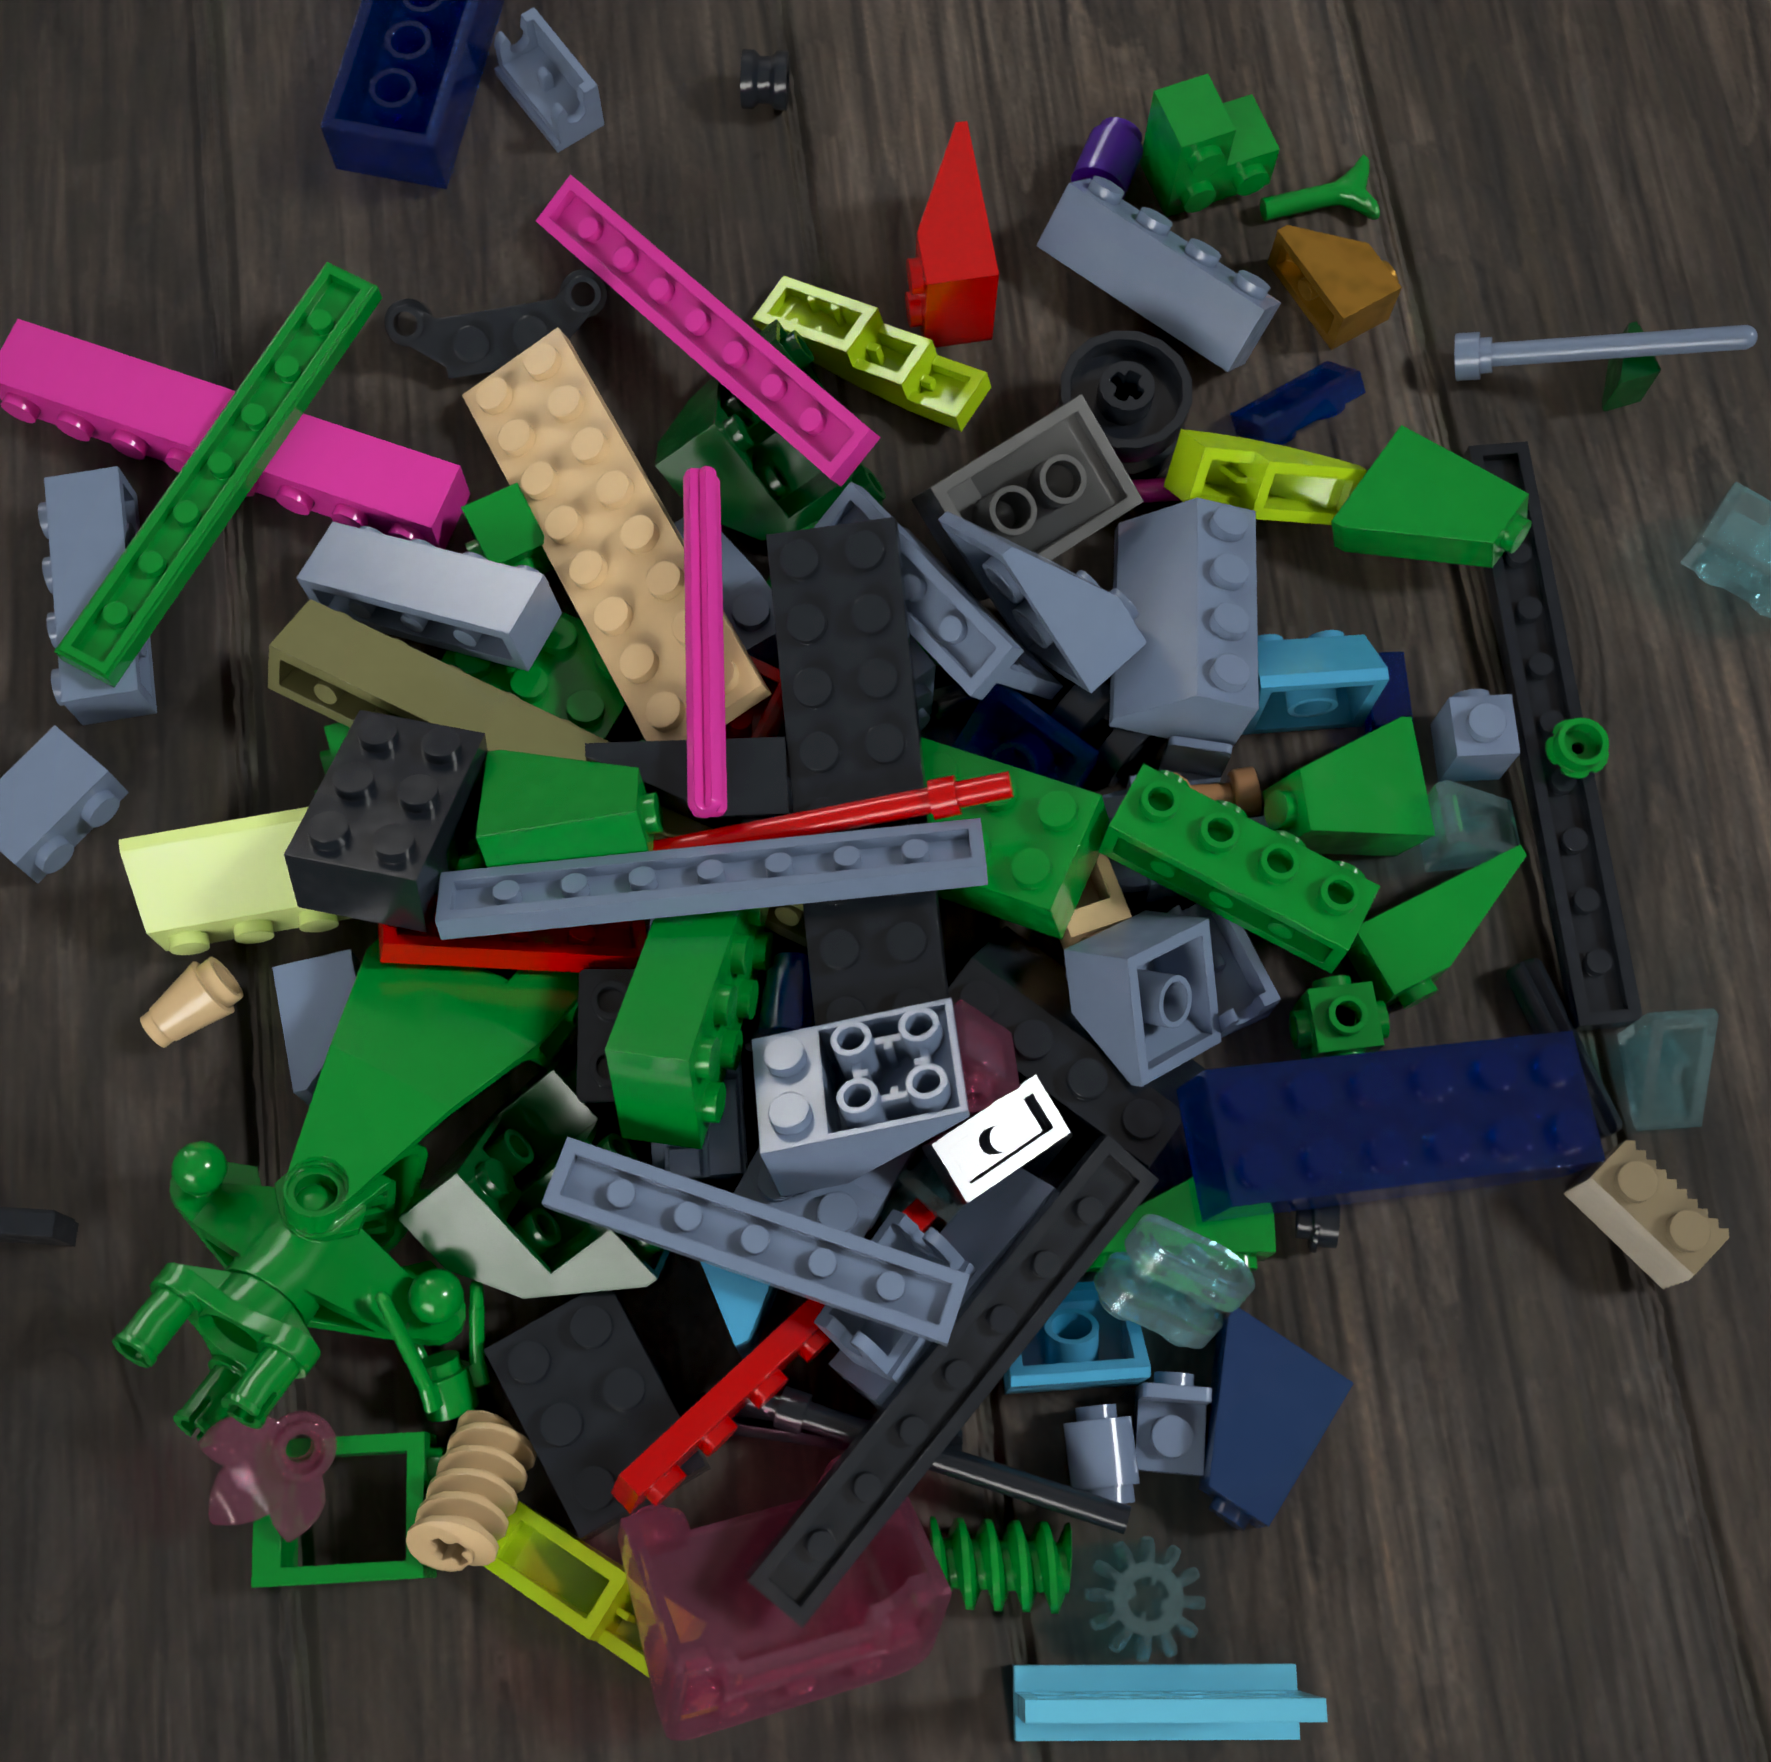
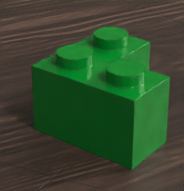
(1204, 147)

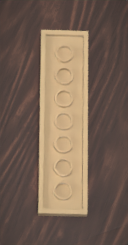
(603, 531)

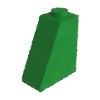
(1431, 507)
(1357, 797)
(562, 809)

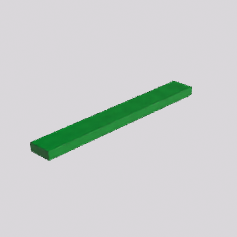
(218, 475)

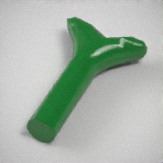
(1346, 191)

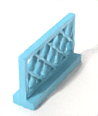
(1160, 1702)

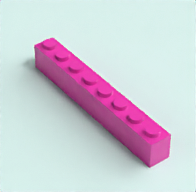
(168, 413)

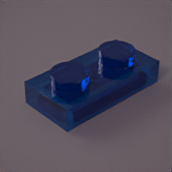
(1308, 398)

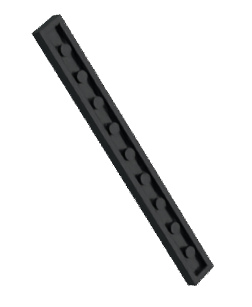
(1563, 809)

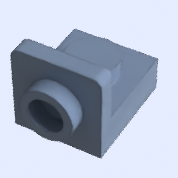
(1171, 1424)

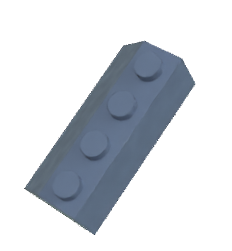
(1197, 608)

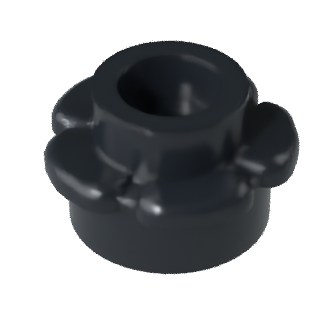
(1318, 1226)

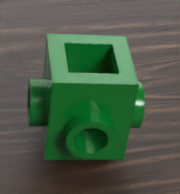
(1318, 1031)

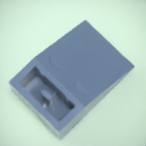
(856, 1093)

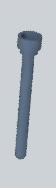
(1479, 354)

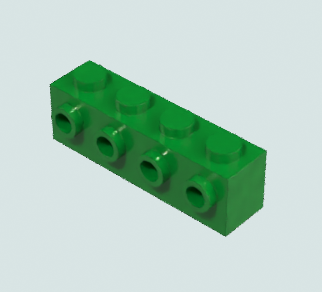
(1239, 868)

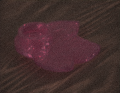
(262, 1478)

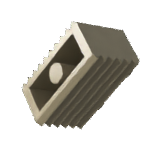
(1647, 1215)

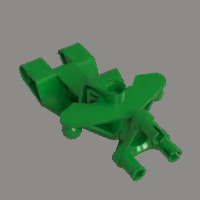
(320, 1239)

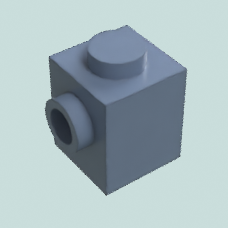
(1475, 736)

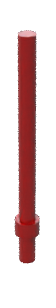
(942, 798)

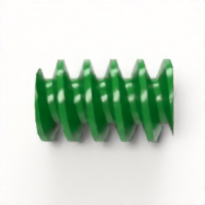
(1005, 1563)

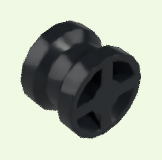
(764, 79)

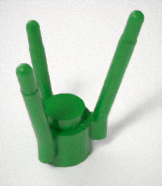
(443, 1379)

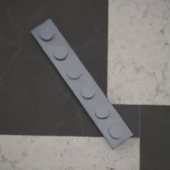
(756, 1241)

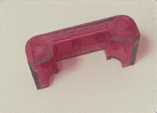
(731, 1655)

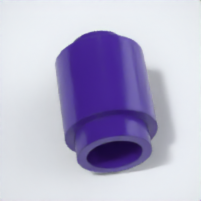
(1111, 153)

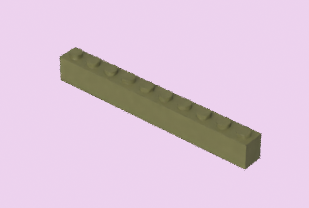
(349, 667)

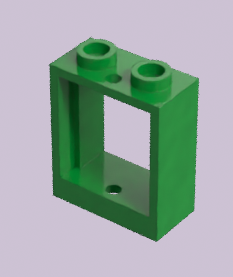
(277, 1560)

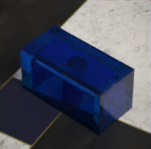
(1395, 697)

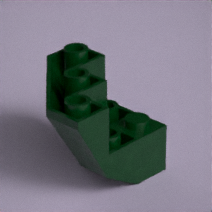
(761, 475)
(486, 1206)

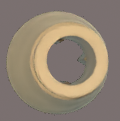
(192, 1002)

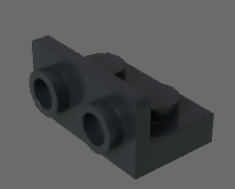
(598, 1007)

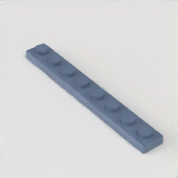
(711, 879)

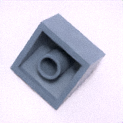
(1146, 992)

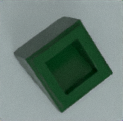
(1628, 377)

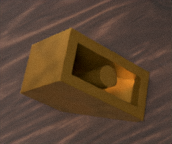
(1334, 282)

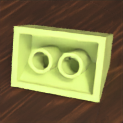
(218, 883)

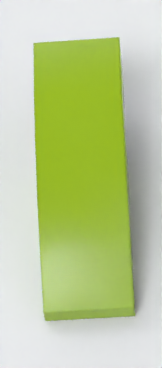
(1261, 477)
(570, 1582)

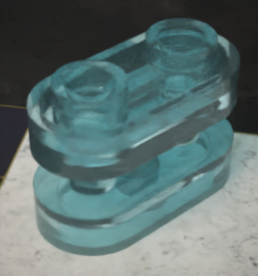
(1173, 1282)

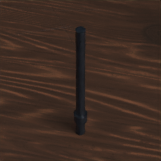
(796, 1411)

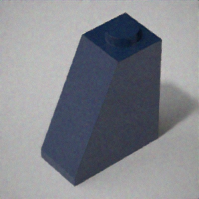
(1262, 1419)

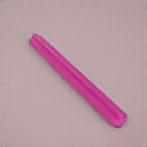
(704, 644)

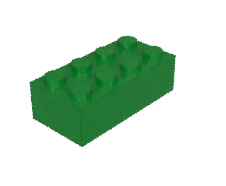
(1034, 844)
(685, 1023)

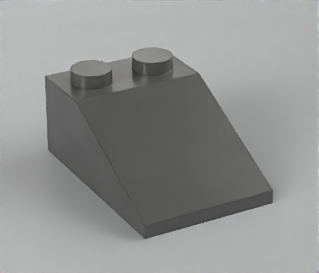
(1035, 489)

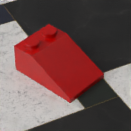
(955, 260)

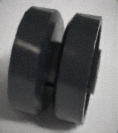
(1136, 394)

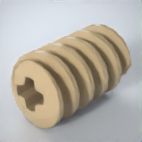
(471, 1494)

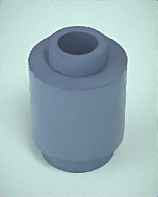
(1102, 1453)

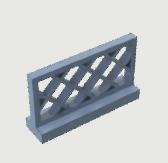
(948, 616)

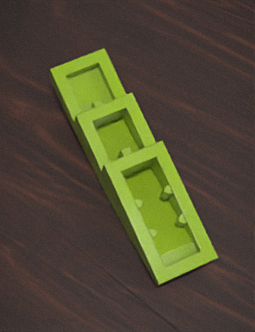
(875, 356)

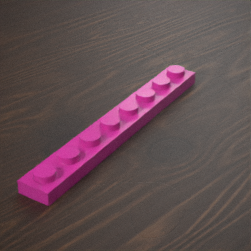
(709, 332)

